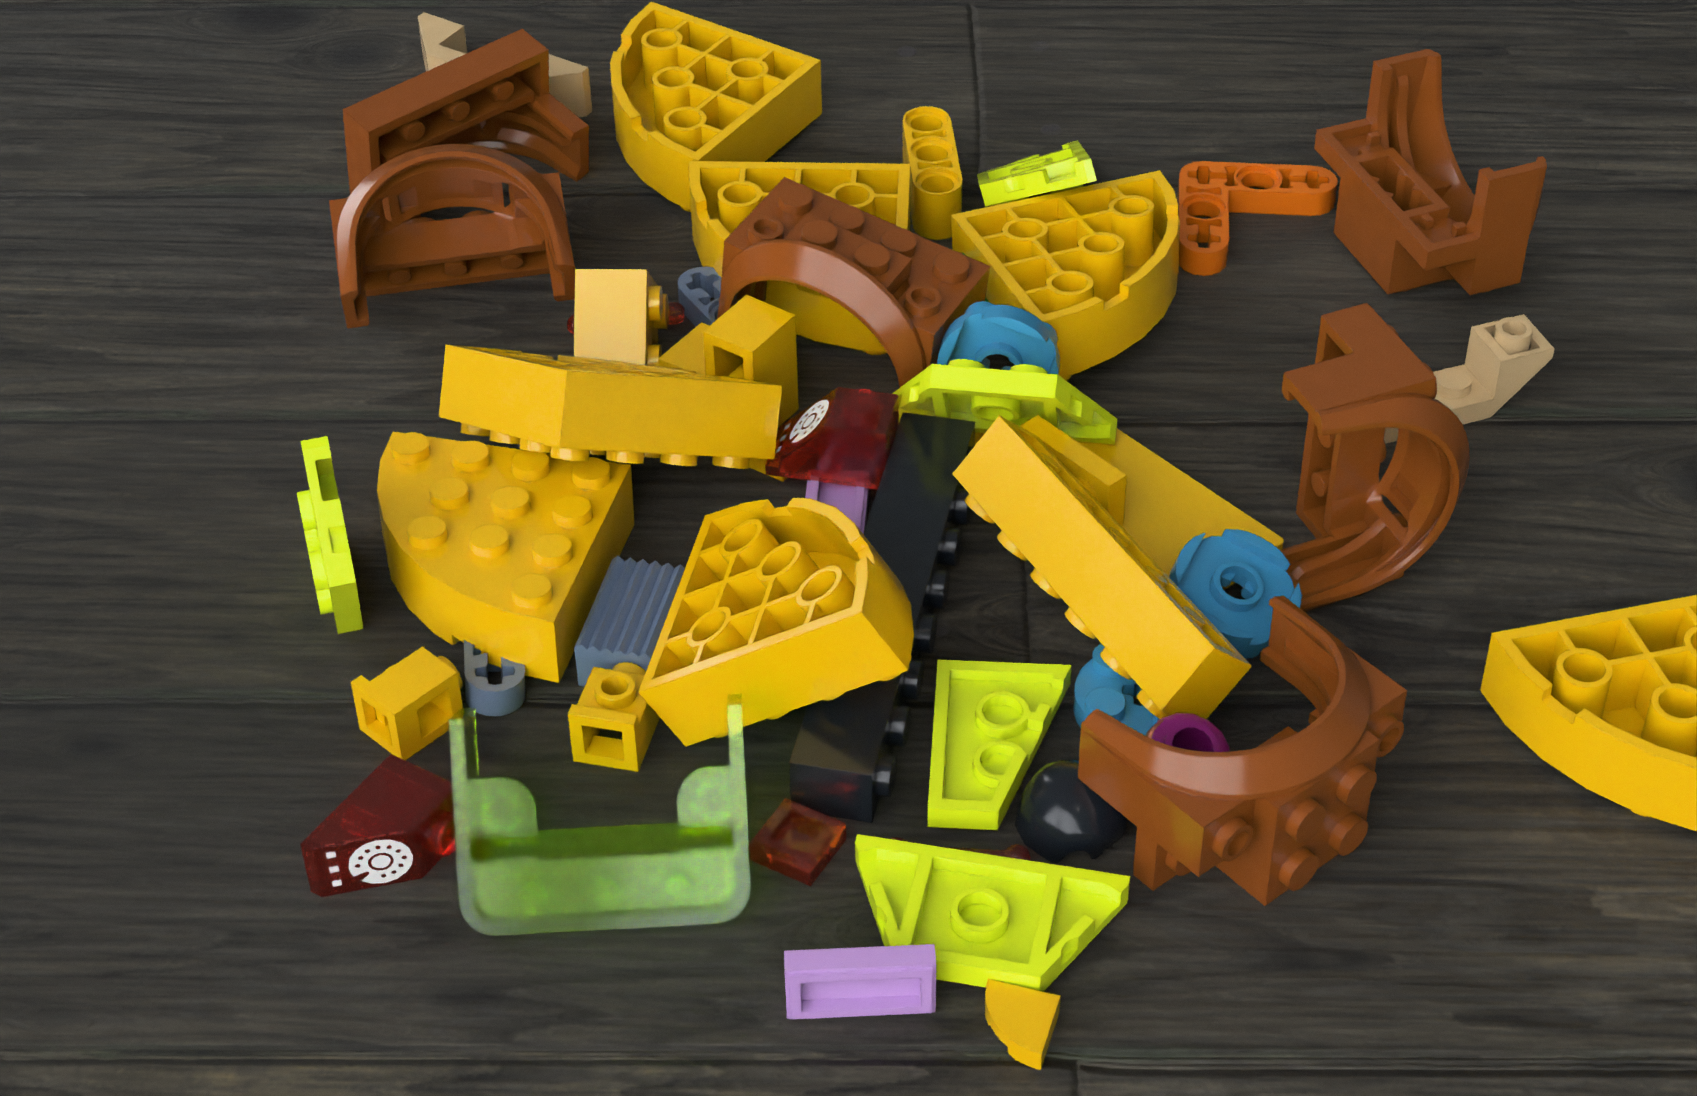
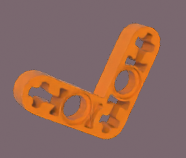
(1226, 188)

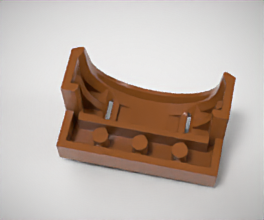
(480, 99)
(428, 253)
(879, 272)
(1352, 393)

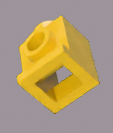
(409, 702)
(612, 703)

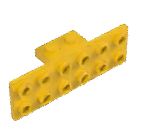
(1146, 493)

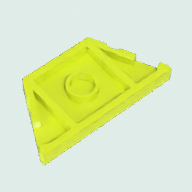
(1037, 175)
(981, 394)
(328, 538)
(986, 910)

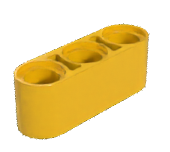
(934, 171)

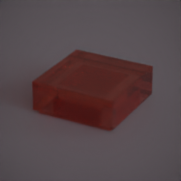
(797, 842)

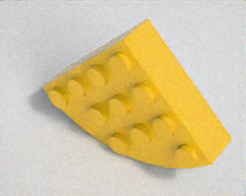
(704, 96)
(730, 190)
(1083, 260)
(608, 408)
(501, 543)
(779, 611)
(1608, 702)

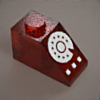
(838, 439)
(383, 831)

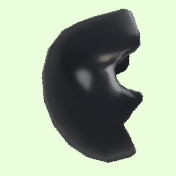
(1065, 815)

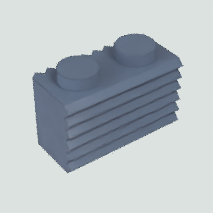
(626, 615)

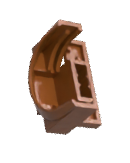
(1406, 199)
(1264, 810)

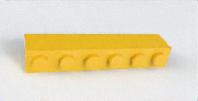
(1100, 573)

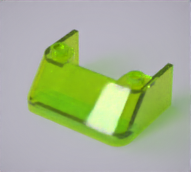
(598, 876)

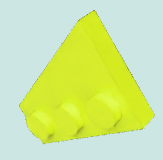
(987, 735)

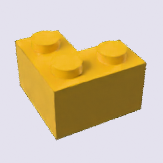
(619, 315)
(744, 343)

